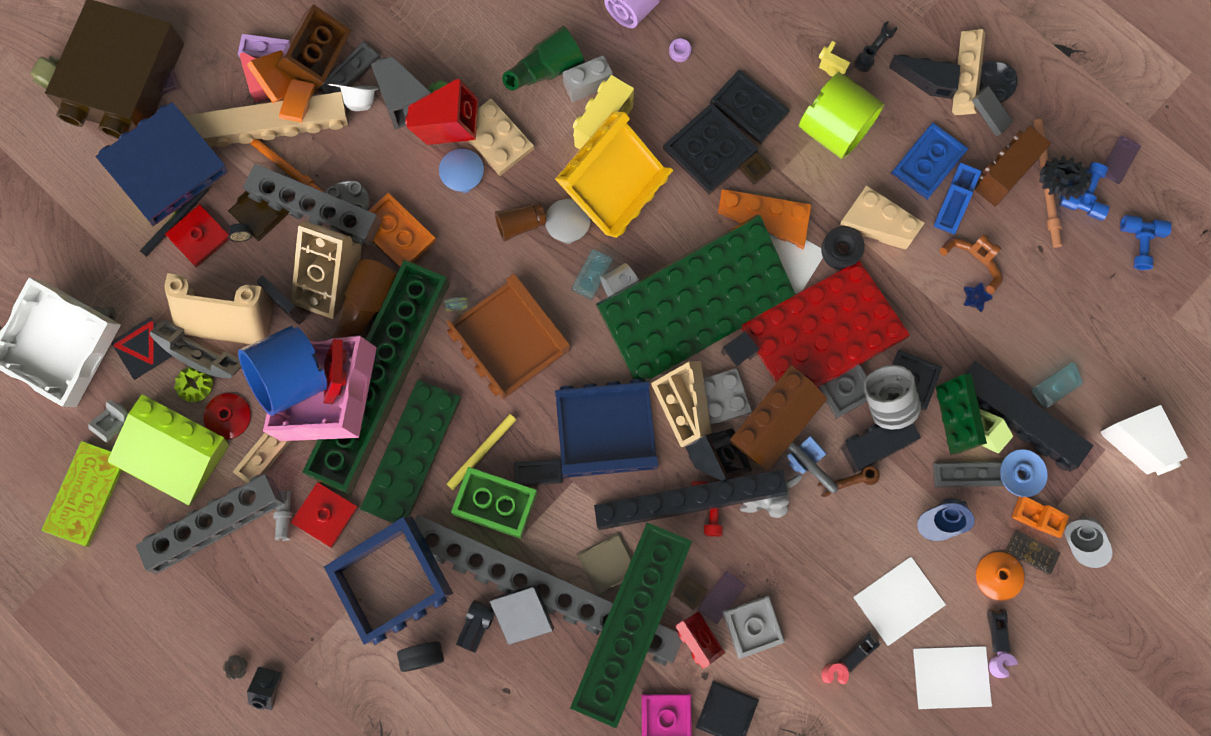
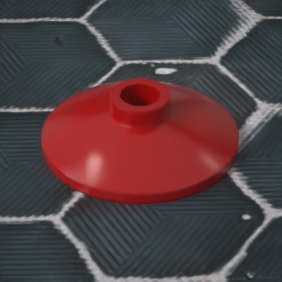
(234, 423)

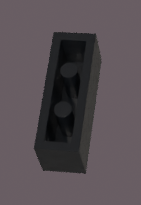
(877, 445)

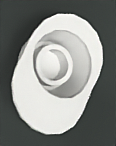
(358, 97)

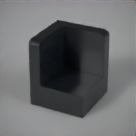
(740, 349)

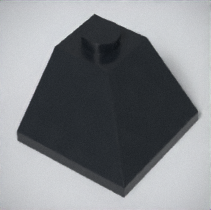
(717, 456)

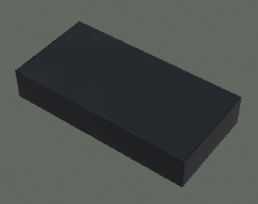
(538, 472)

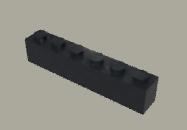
(1028, 420)

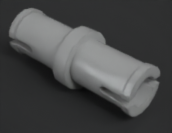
(283, 515)

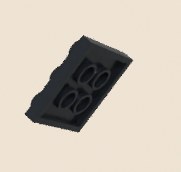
(710, 148)

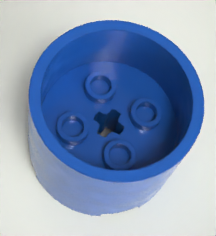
(282, 370)

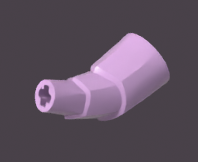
(630, 12)

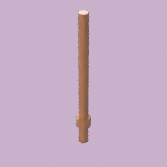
(1054, 223)

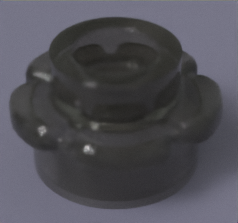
(241, 669)

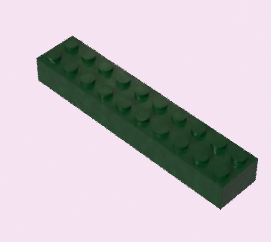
(397, 339)

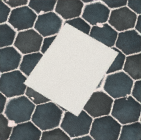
(798, 262)
(899, 601)
(952, 677)

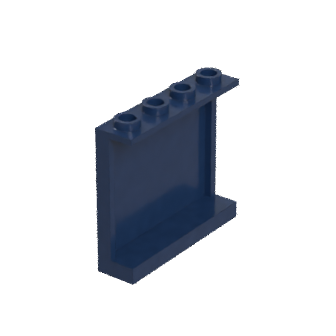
(162, 163)
(605, 429)

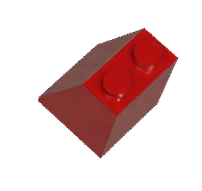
(445, 115)

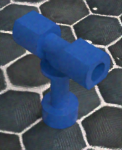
(1088, 201)
(1144, 232)

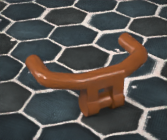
(980, 254)

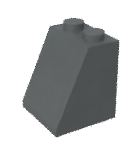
(397, 88)

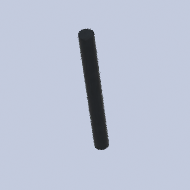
(178, 216)

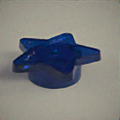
(972, 301)

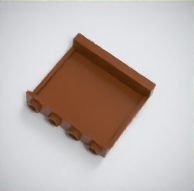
(508, 338)

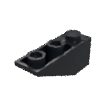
(930, 76)

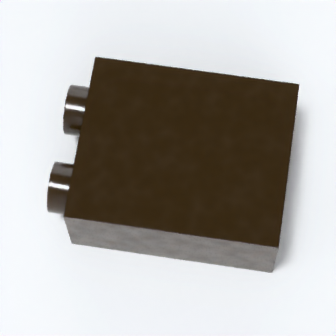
(113, 68)

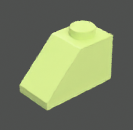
(996, 431)

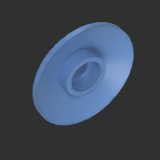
(1032, 468)

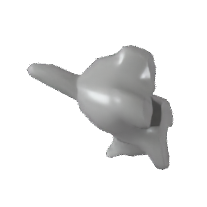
(775, 506)

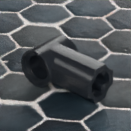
(477, 621)

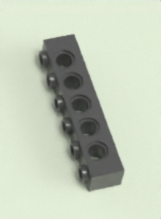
(262, 179)
(152, 547)

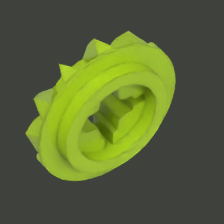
(192, 394)

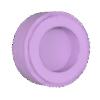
(680, 50)

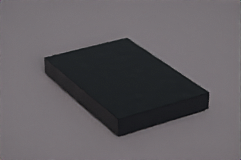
(749, 106)

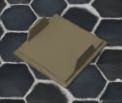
(606, 563)

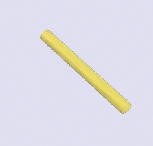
(481, 451)

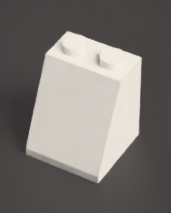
(1147, 441)

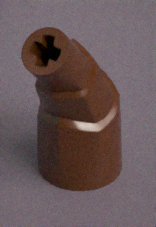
(363, 297)

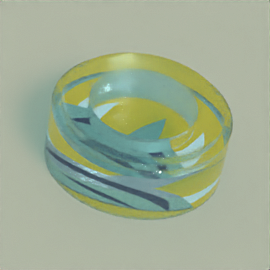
(456, 304)

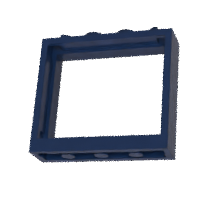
(442, 590)

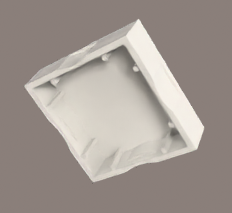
(54, 342)

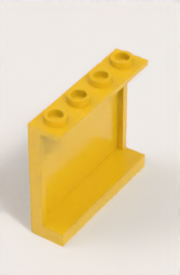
(613, 175)

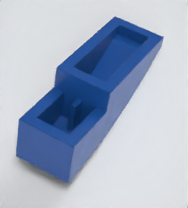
(957, 198)

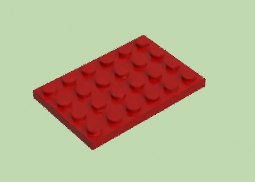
(827, 327)

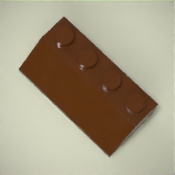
(778, 418)

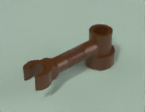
(855, 479)

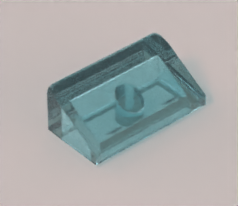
(1058, 385)

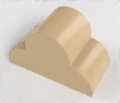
(322, 268)

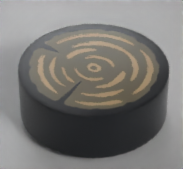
(239, 232)

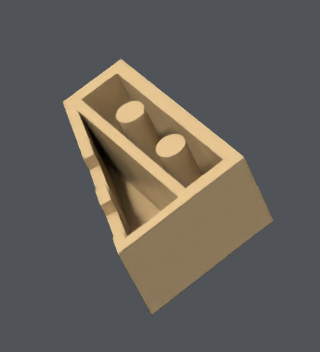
(882, 220)
(685, 402)

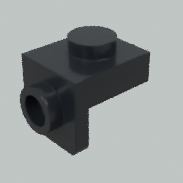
(263, 688)

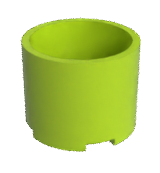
(841, 115)

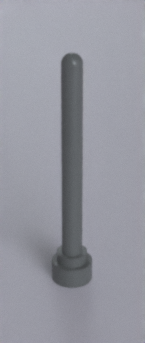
(813, 467)

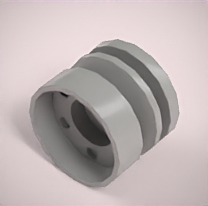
(892, 397)

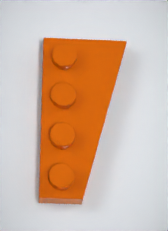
(781, 217)

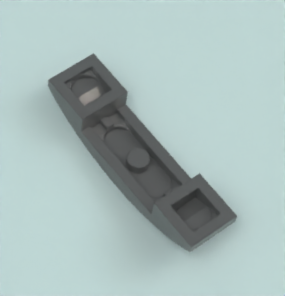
(192, 354)

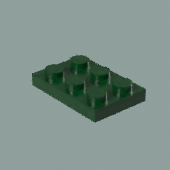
(961, 414)

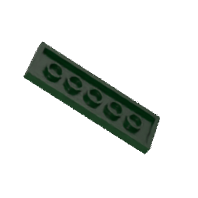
(410, 452)

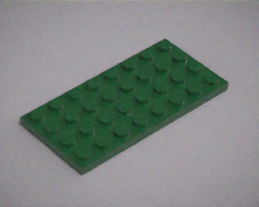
(696, 299)

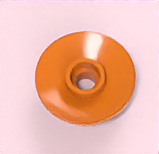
(988, 576)

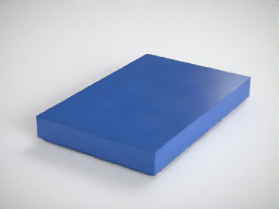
(929, 161)

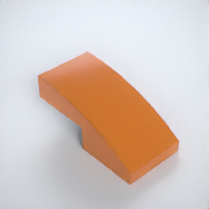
(296, 100)
(1040, 517)

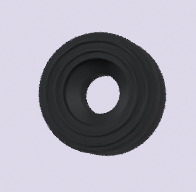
(842, 235)
(420, 656)

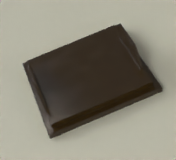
(256, 215)

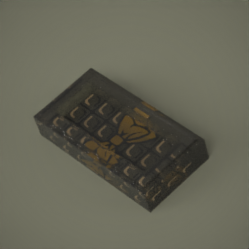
(1032, 552)

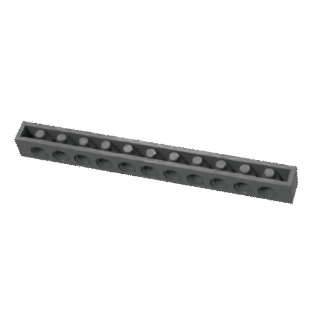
(447, 538)

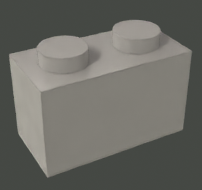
(586, 78)

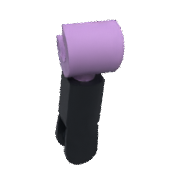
(1000, 643)

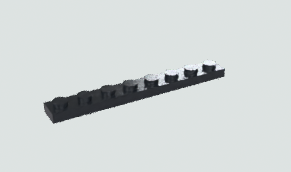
(691, 499)

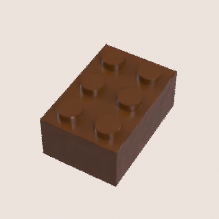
(313, 47)
(1011, 165)

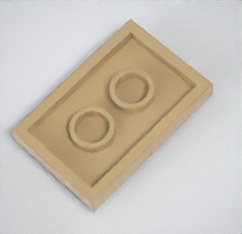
(499, 138)

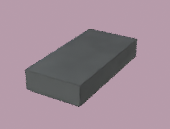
(992, 110)

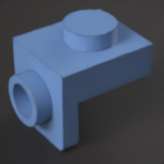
(812, 449)

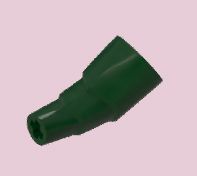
(545, 61)

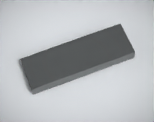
(350, 69)
(967, 474)

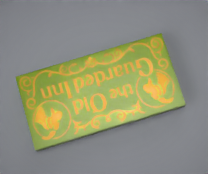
(83, 495)

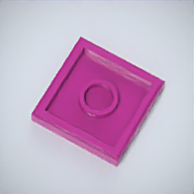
(666, 715)

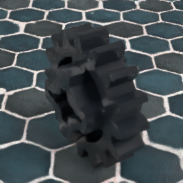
(1065, 178)

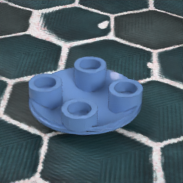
(461, 170)

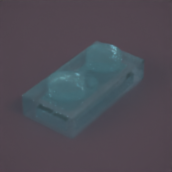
(589, 276)

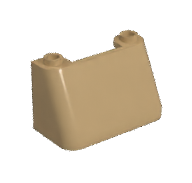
(236, 321)

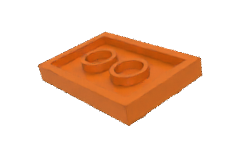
(400, 233)

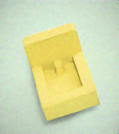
(831, 63)

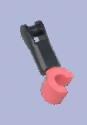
(850, 660)

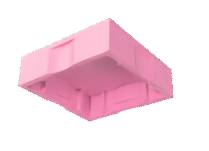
(330, 421)

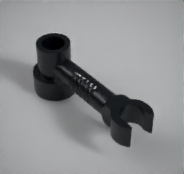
(866, 59)

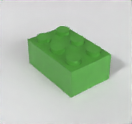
(494, 503)

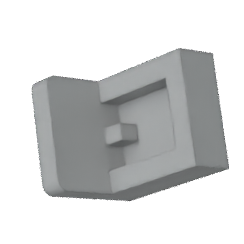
(109, 422)

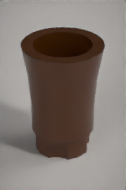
(519, 220)

